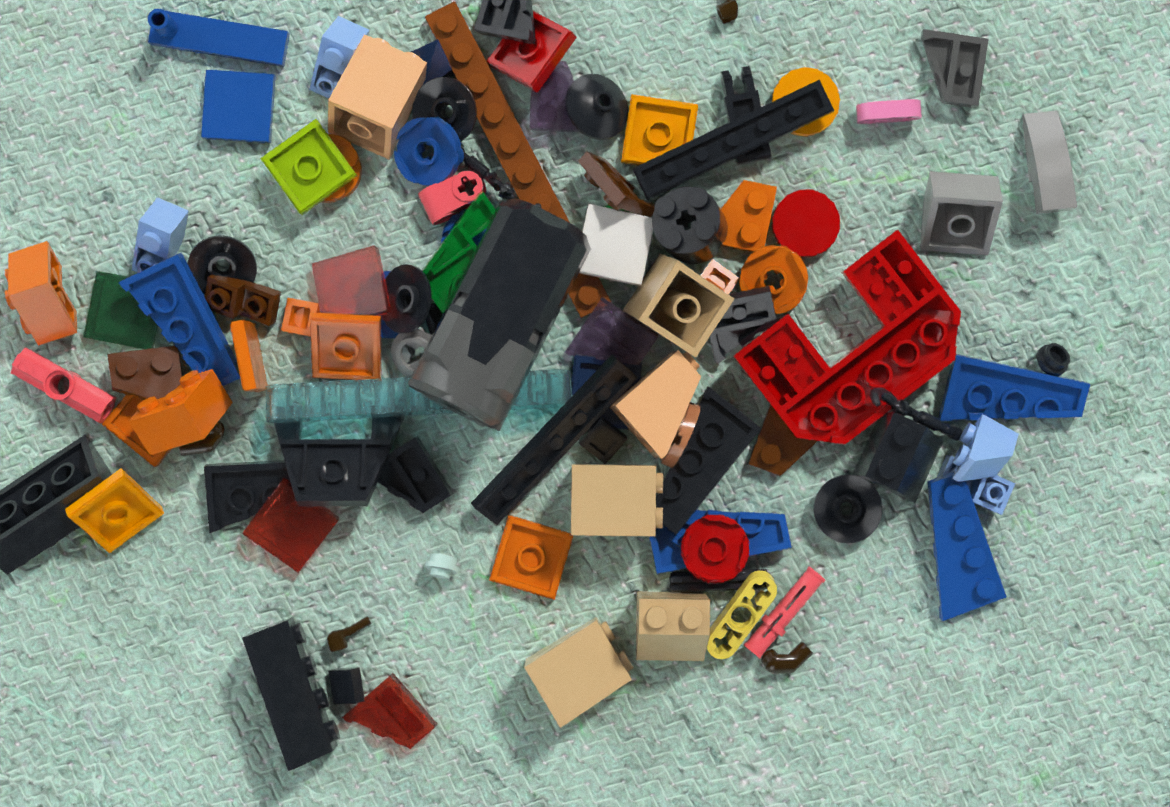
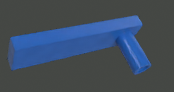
(218, 37)

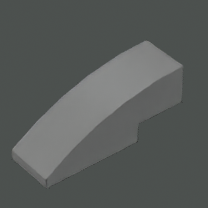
(1048, 162)

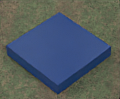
(238, 106)

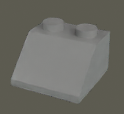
(960, 213)

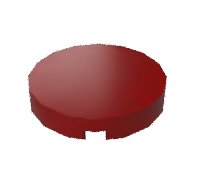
(806, 222)
(715, 549)

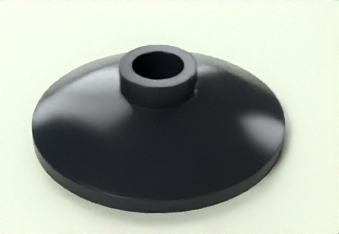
(445, 91)
(588, 114)
(207, 252)
(408, 298)
(865, 511)

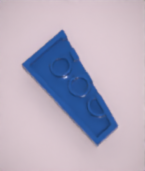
(764, 531)

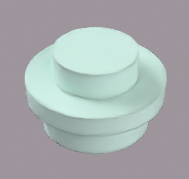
(442, 565)

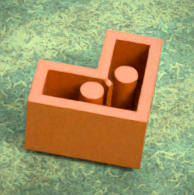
(38, 293)
(182, 414)

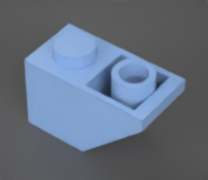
(334, 54)
(159, 234)
(984, 449)

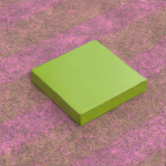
(308, 167)

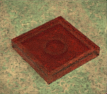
(352, 283)
(288, 529)

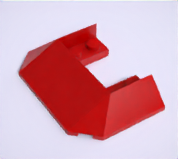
(899, 356)

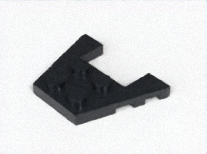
(336, 469)

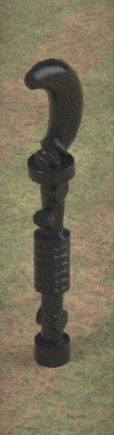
(505, 190)
(903, 408)

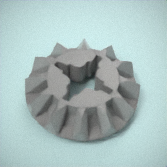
(404, 349)

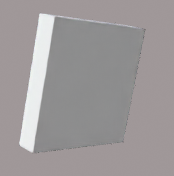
(617, 244)

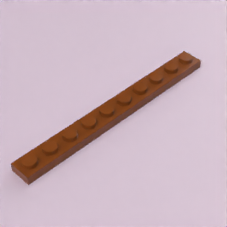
(505, 132)

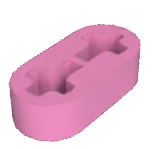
(888, 111)

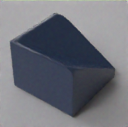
(436, 60)

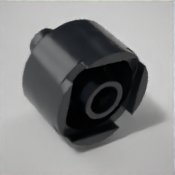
(707, 229)

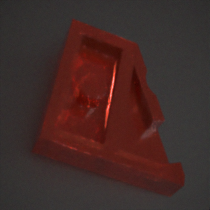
(393, 713)

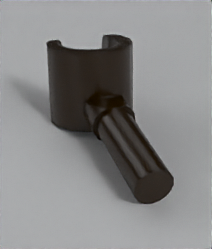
(727, 11)
(337, 638)

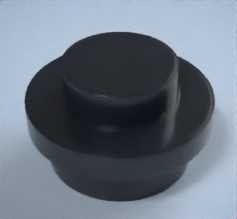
(1053, 359)

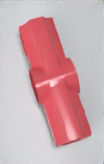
(46, 376)

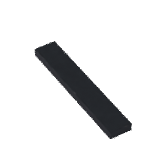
(733, 140)
(554, 440)

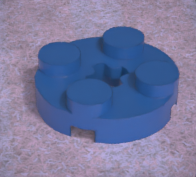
(446, 146)

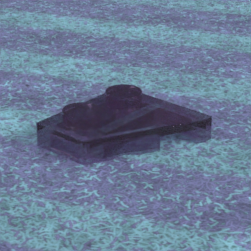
(548, 105)
(613, 332)

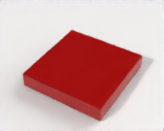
(533, 62)

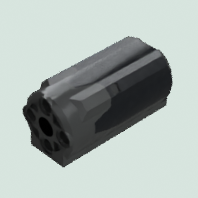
(501, 313)

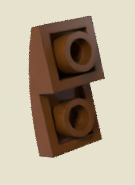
(241, 297)

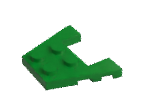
(455, 252)

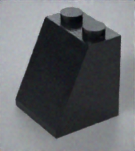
(898, 455)

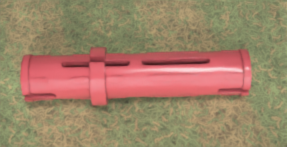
(810, 581)

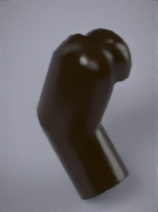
(206, 445)
(786, 663)

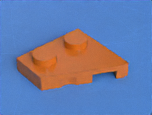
(748, 215)

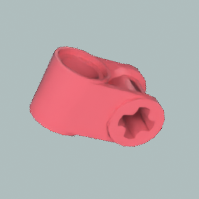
(447, 198)

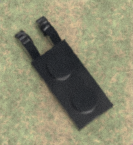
(740, 105)

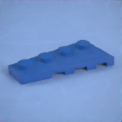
(181, 311)
(1008, 392)
(962, 554)

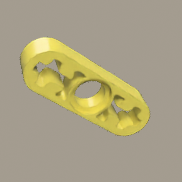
(762, 599)

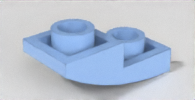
(986, 492)

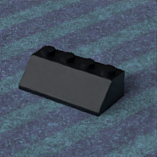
(36, 503)
(291, 692)

